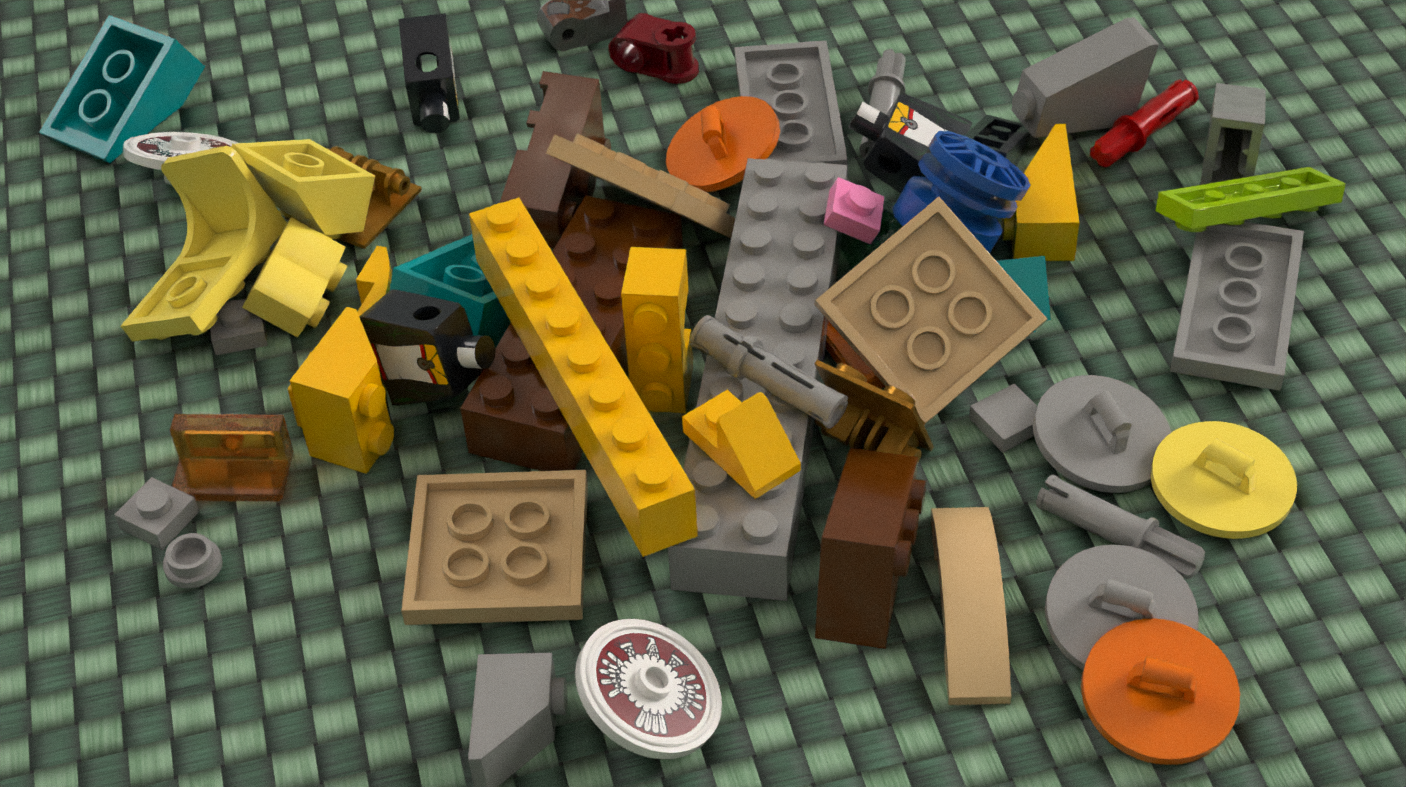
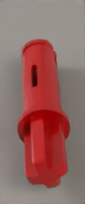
(1132, 131)

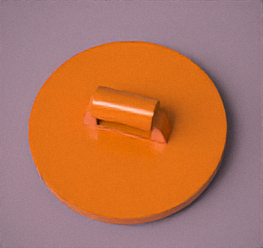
(719, 139)
(1160, 691)

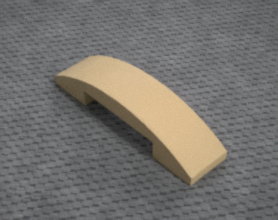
(972, 606)

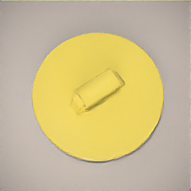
(1223, 479)

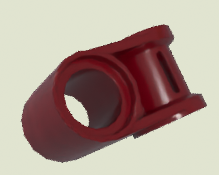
(653, 45)

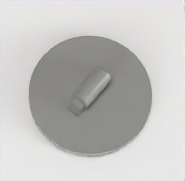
(1099, 432)
(1111, 588)

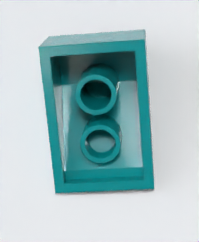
(121, 89)
(455, 276)

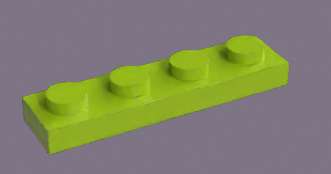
(1248, 198)

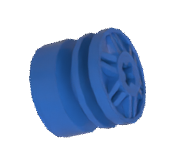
(970, 181)

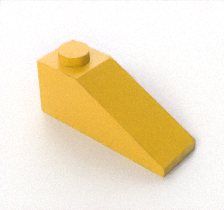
(1048, 213)

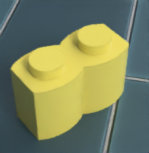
(295, 278)

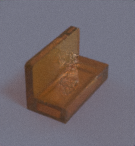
(231, 456)

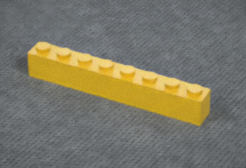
(585, 379)

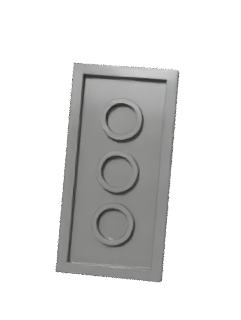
(802, 93)
(1239, 304)

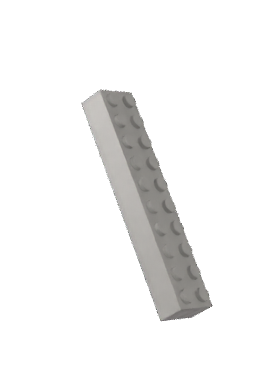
(772, 276)

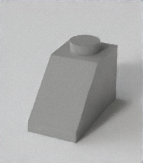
(512, 713)

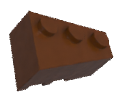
(542, 182)
(867, 546)

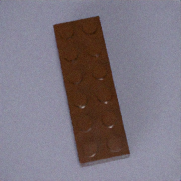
(510, 407)

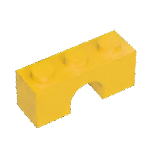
(654, 323)

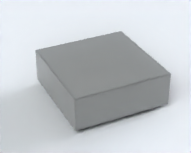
(1005, 417)

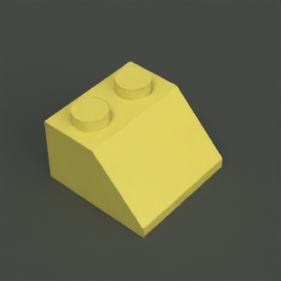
(311, 184)

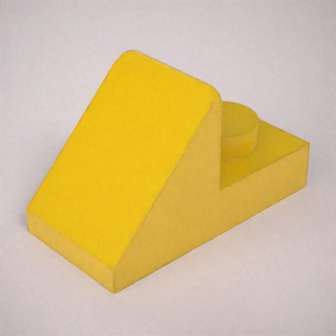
(744, 440)

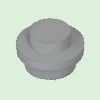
(192, 561)

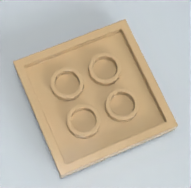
(644, 182)
(930, 309)
(497, 548)

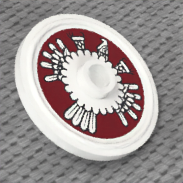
(155, 148)
(648, 689)

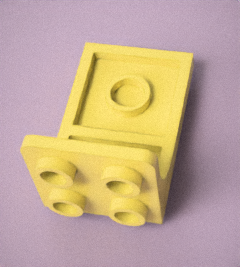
(226, 237)

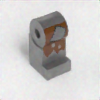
(581, 22)

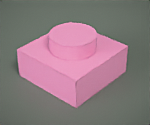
(854, 210)

